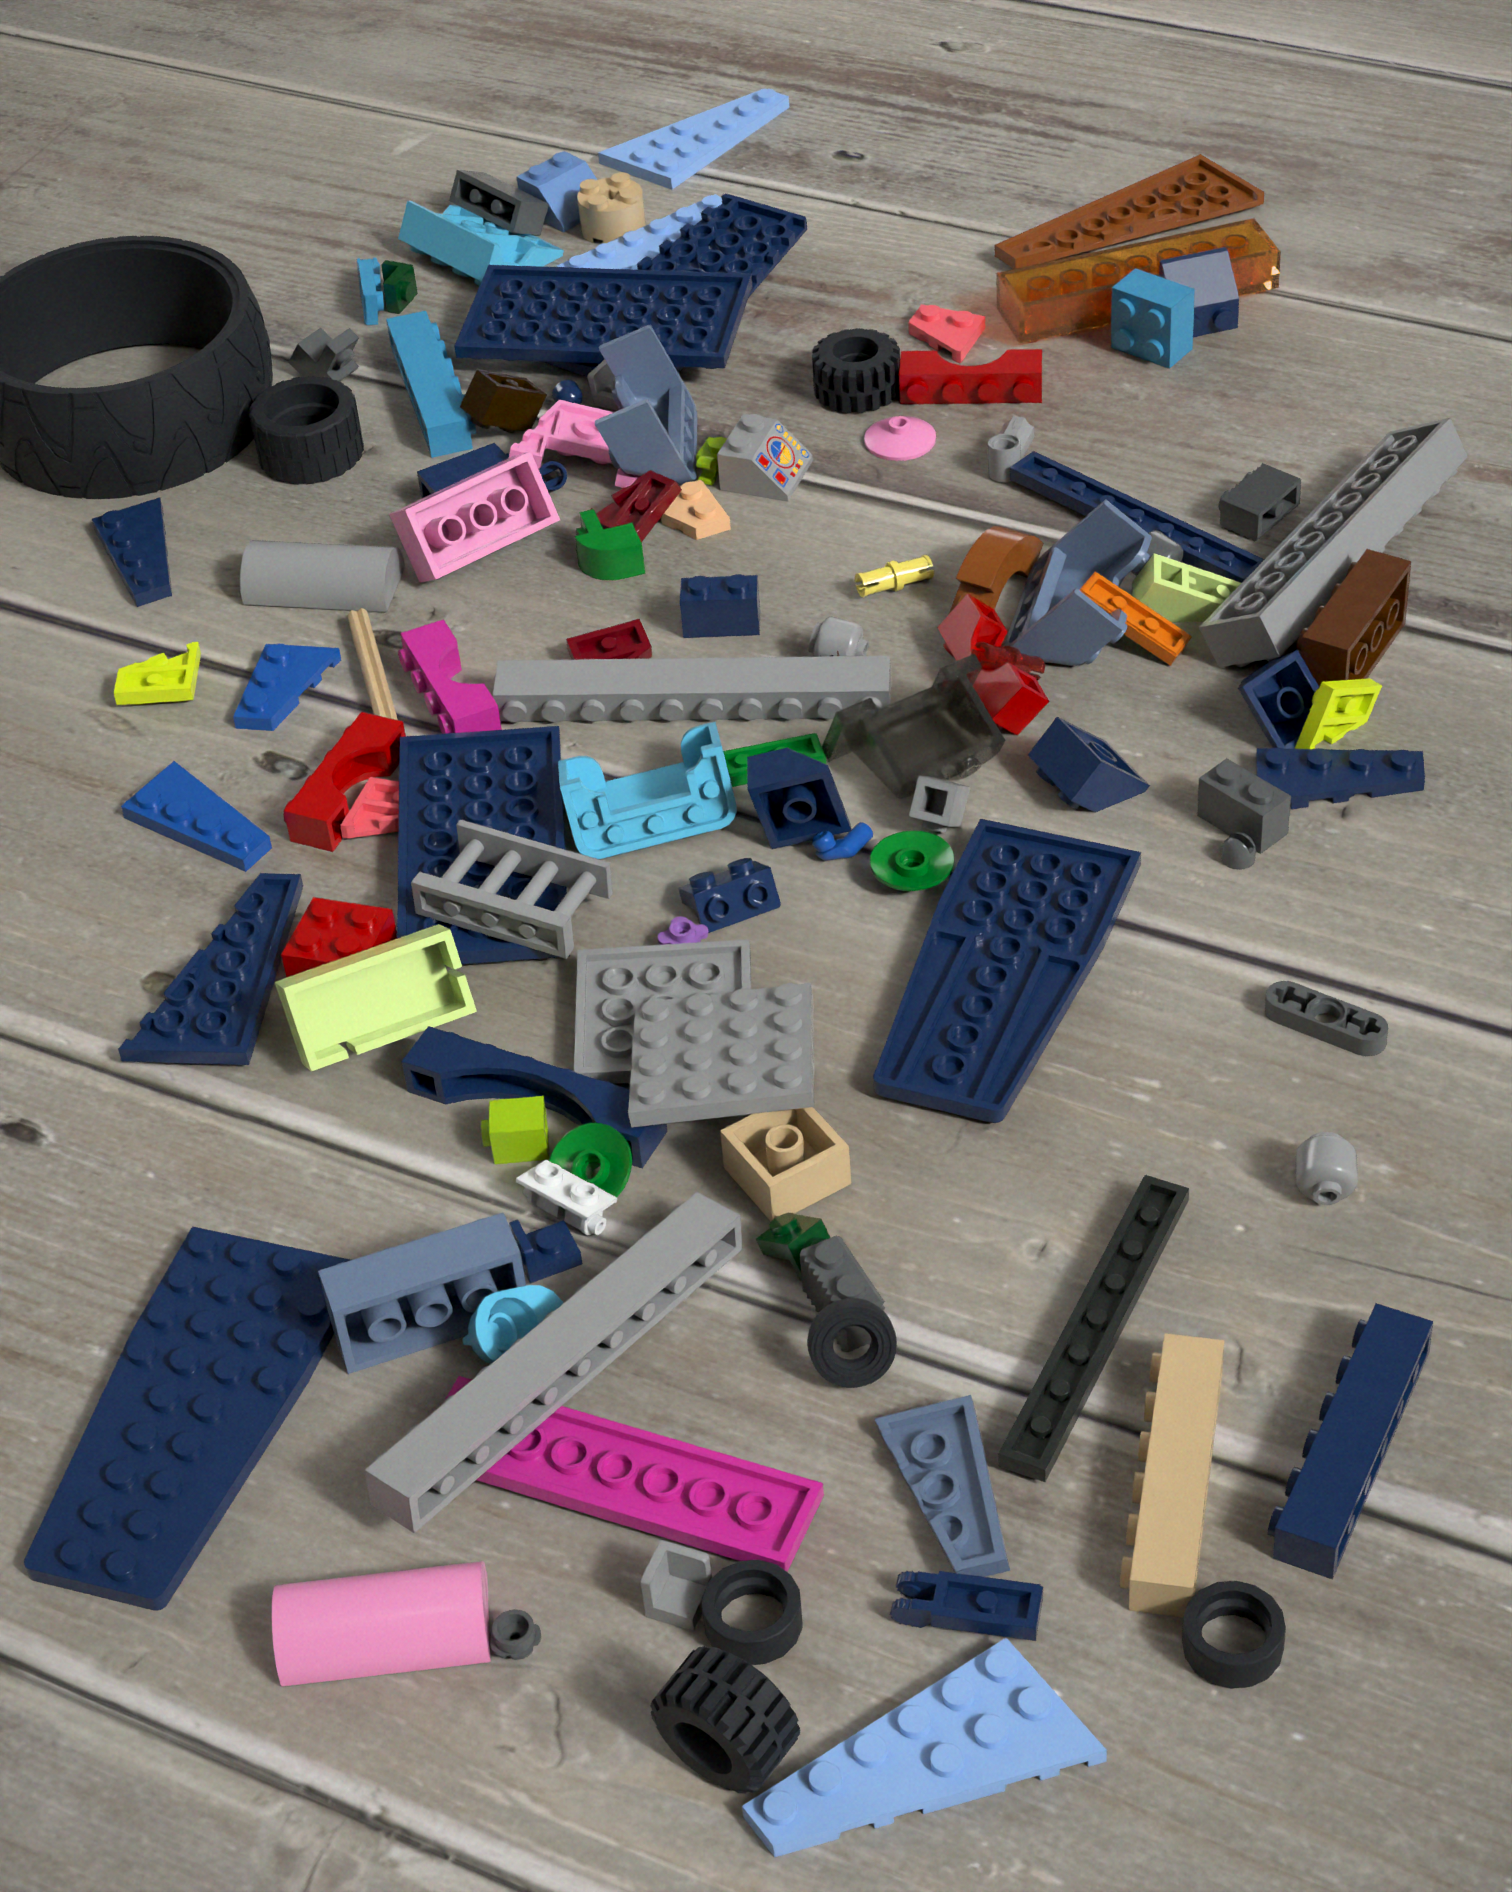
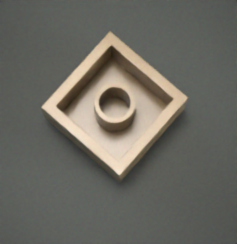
(785, 1159)

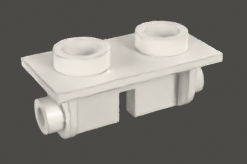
(557, 1189)

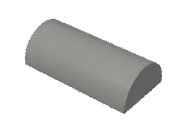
(320, 575)

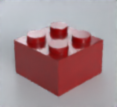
(335, 931)

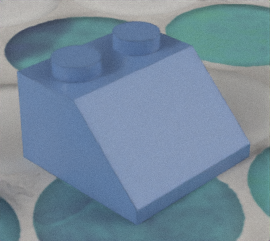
(557, 184)

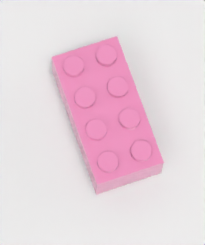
(474, 517)

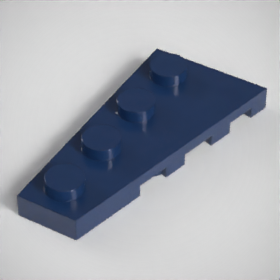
(138, 549)

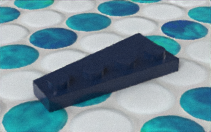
(1340, 773)

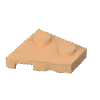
(696, 512)

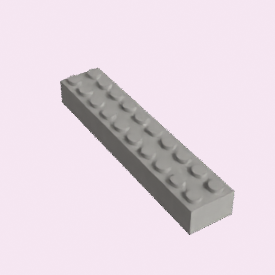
(1357, 515)

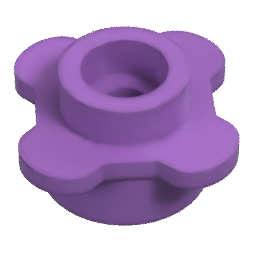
(683, 931)

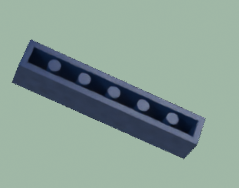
(1351, 1440)

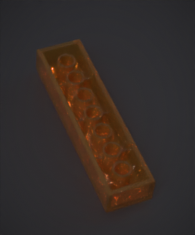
(1078, 290)

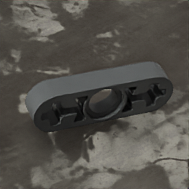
(1358, 1020)

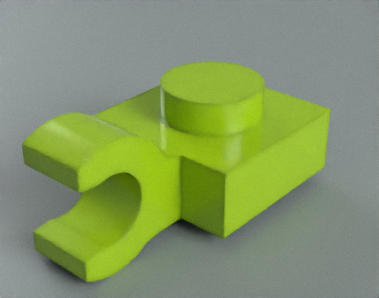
(707, 459)

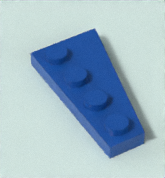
(197, 817)

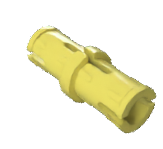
(894, 576)

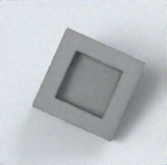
(675, 1585)

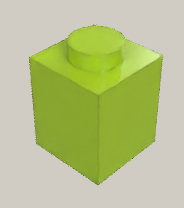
(517, 1130)

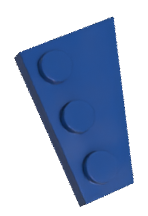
(278, 681)

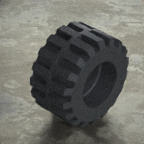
(856, 370)
(725, 1719)

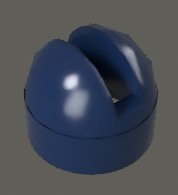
(567, 391)
(557, 482)

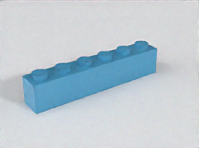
(430, 383)

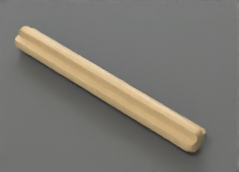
(371, 664)

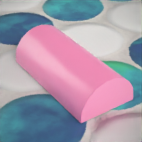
(381, 1623)

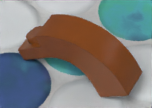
(993, 561)

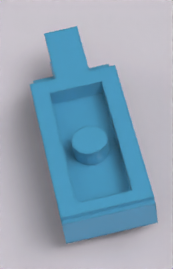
(370, 289)

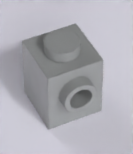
(939, 803)

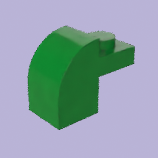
(608, 552)

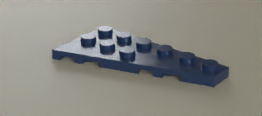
(223, 991)

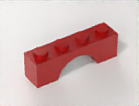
(933, 380)
(1006, 692)
(364, 751)

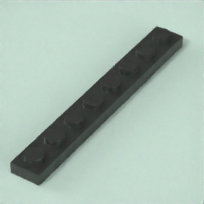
(1093, 1329)

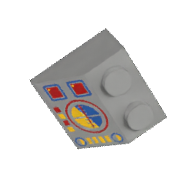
(762, 459)

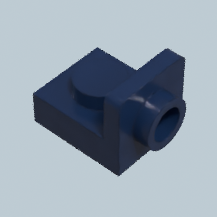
(546, 1250)

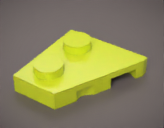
(159, 679)
(1337, 710)

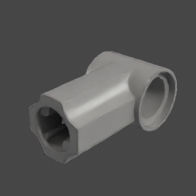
(1008, 447)

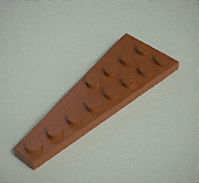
(1161, 202)

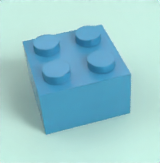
(1152, 318)

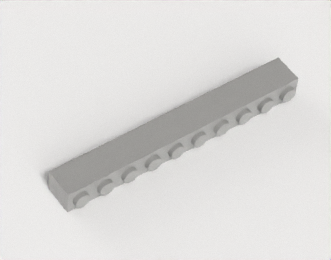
(688, 688)
(552, 1362)

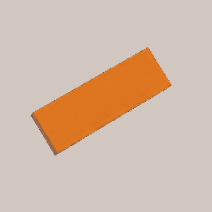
(1143, 623)

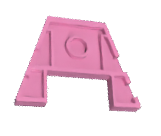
(570, 432)

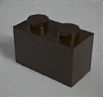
(502, 401)

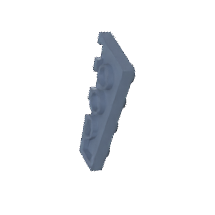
(949, 1477)

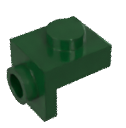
(398, 285)
(790, 1235)

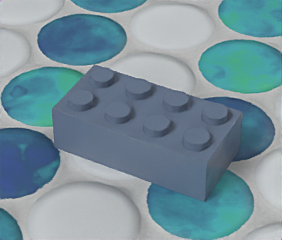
(418, 1291)

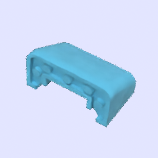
(652, 804)

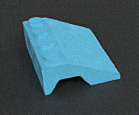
(470, 241)

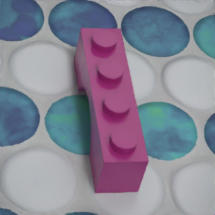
(433, 660)

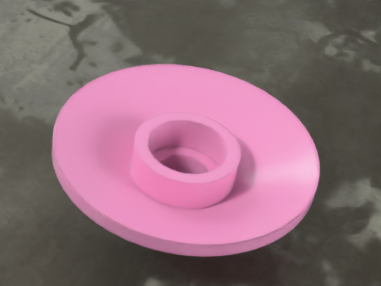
(900, 438)

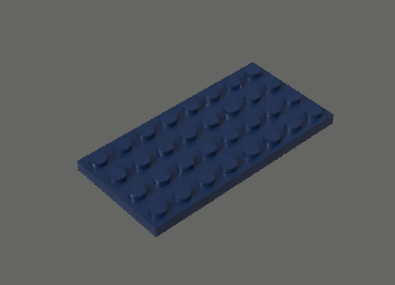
(573, 311)
(486, 779)

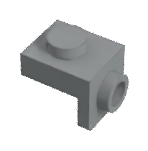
(601, 383)

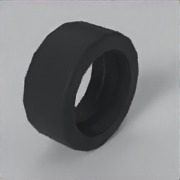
(753, 1578)
(1225, 1668)

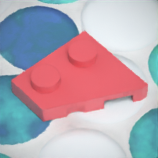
(947, 329)
(374, 810)

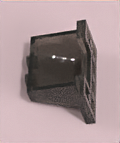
(926, 734)

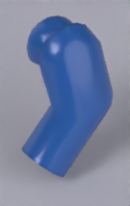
(842, 848)

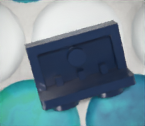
(732, 894)

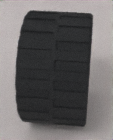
(306, 430)

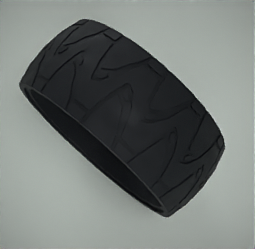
(138, 431)

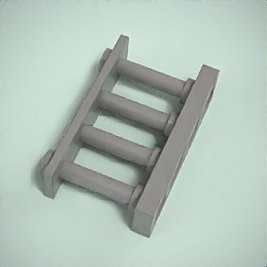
(505, 917)

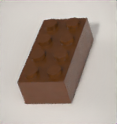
(1358, 619)

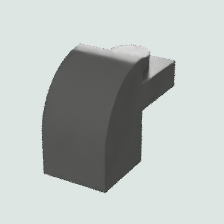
(324, 356)

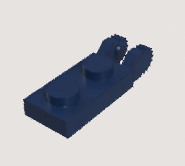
(969, 1604)

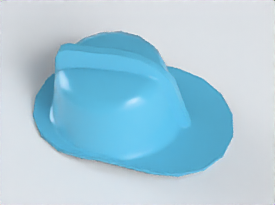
(508, 1317)

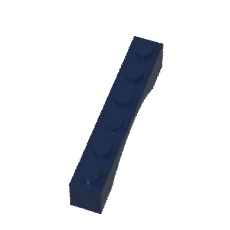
(461, 1069)

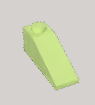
(1180, 590)

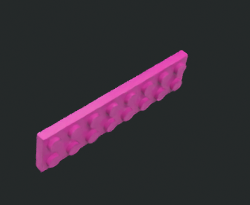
(660, 1486)

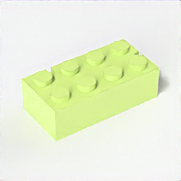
(375, 996)

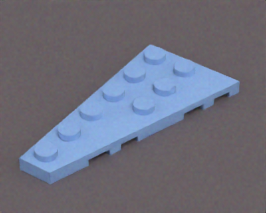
(689, 145)
(643, 242)
(937, 1750)

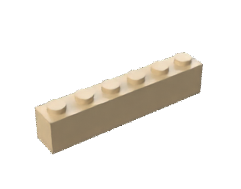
(1175, 1477)

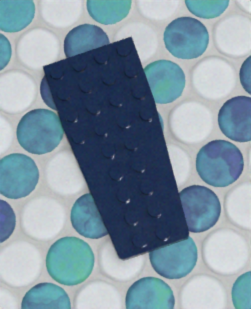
(1001, 967)
(184, 1417)

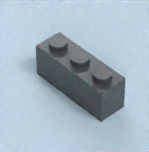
(498, 202)

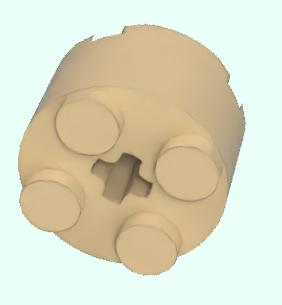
(610, 207)

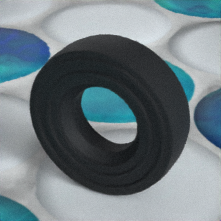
(858, 1371)

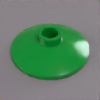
(912, 860)
(594, 1147)

